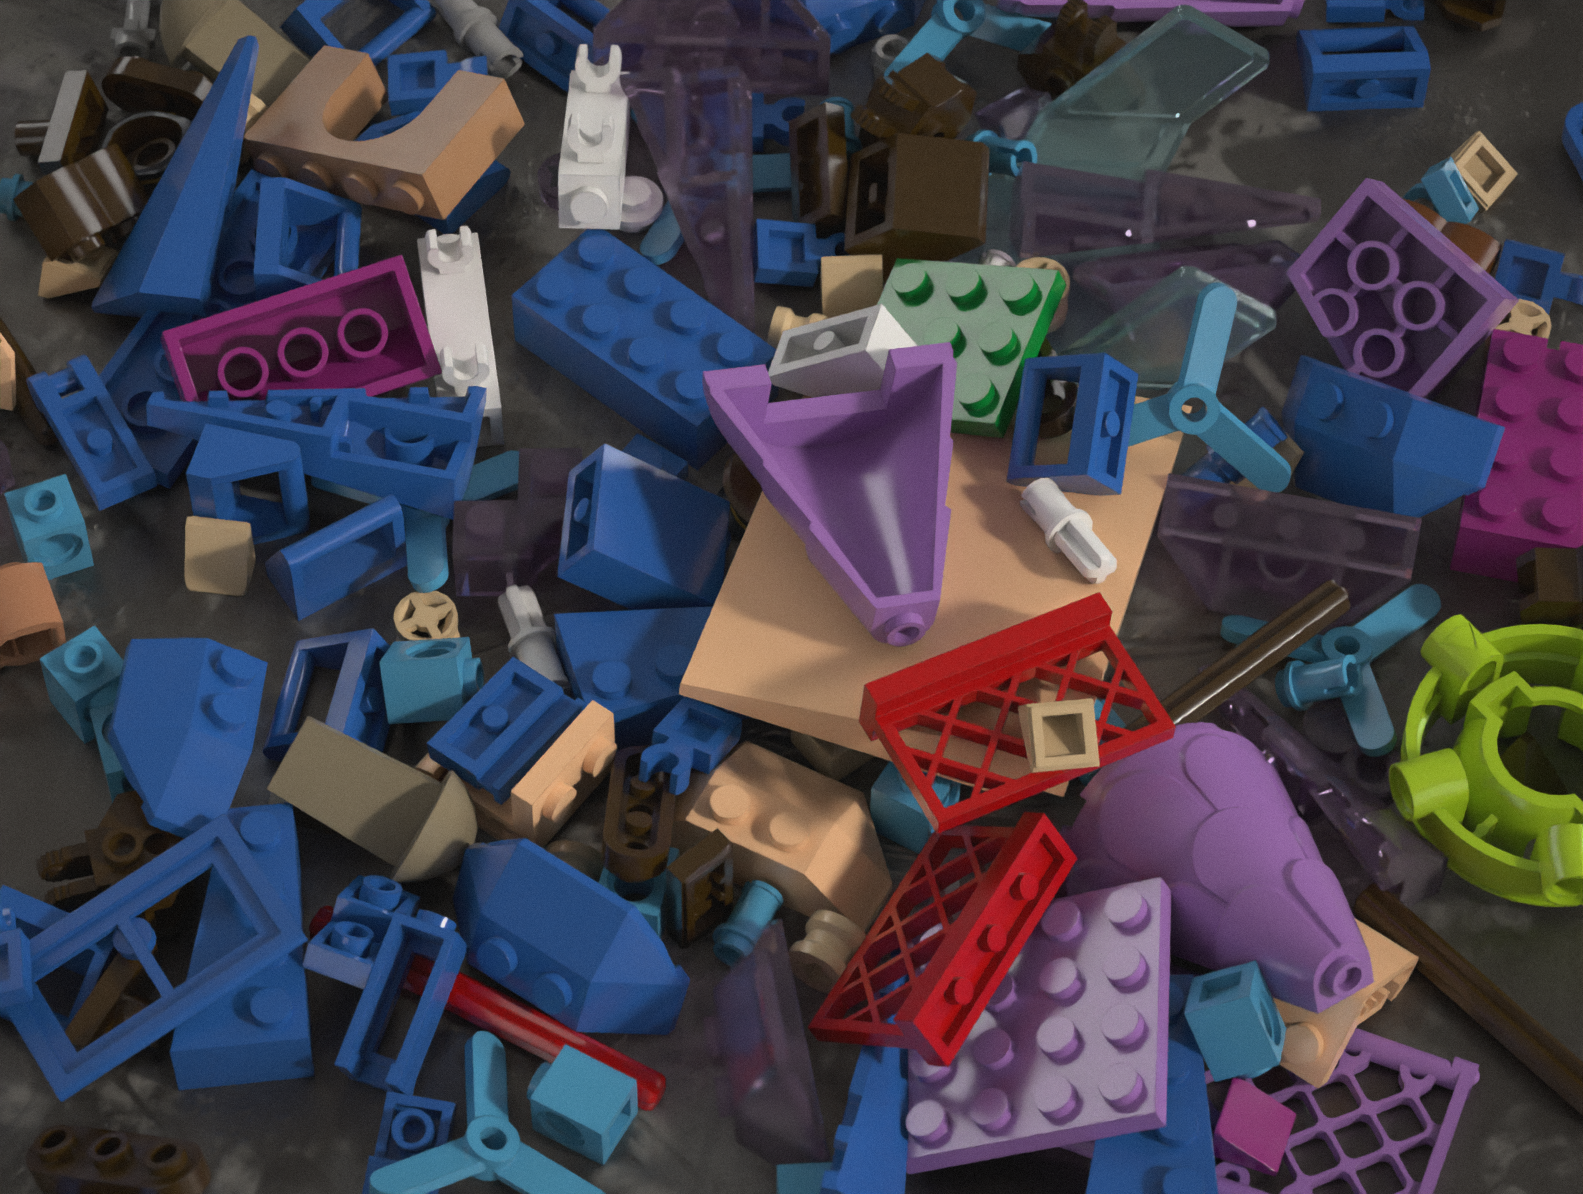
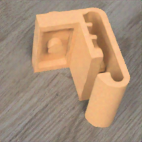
(552, 786)
(1318, 1040)

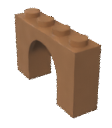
(412, 170)

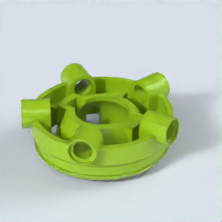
(1465, 794)

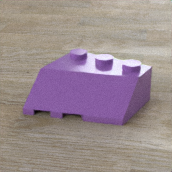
(1396, 293)

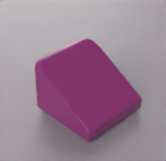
(1252, 1128)

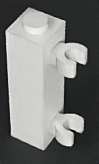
(594, 145)
(460, 322)

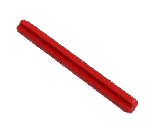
(521, 1023)

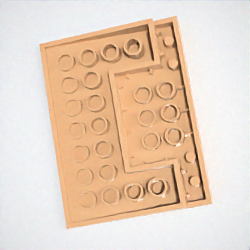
(800, 658)

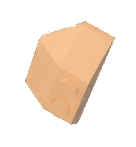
(789, 831)

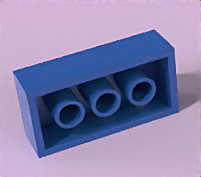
(634, 340)

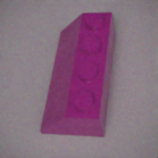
(324, 335)

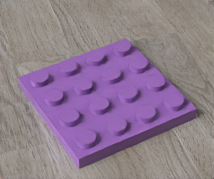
(1065, 1042)

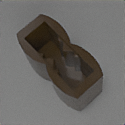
(84, 204)

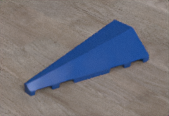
(177, 238)
(380, 446)
(873, 1131)

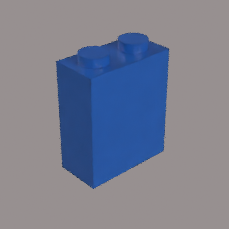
(642, 534)

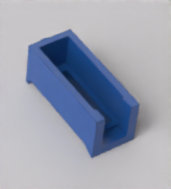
(426, 936)

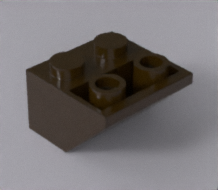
(917, 199)

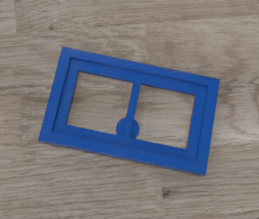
(134, 939)

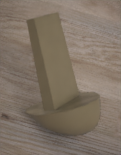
(209, 30)
(378, 802)

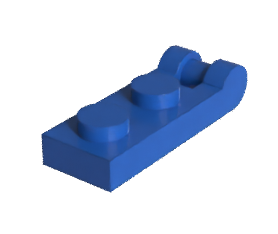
(92, 432)

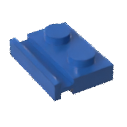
(504, 729)

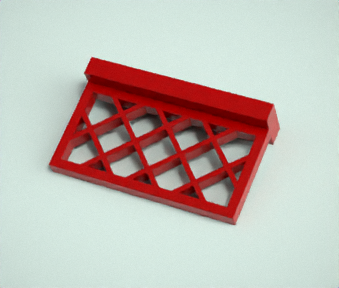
(980, 674)
(965, 956)

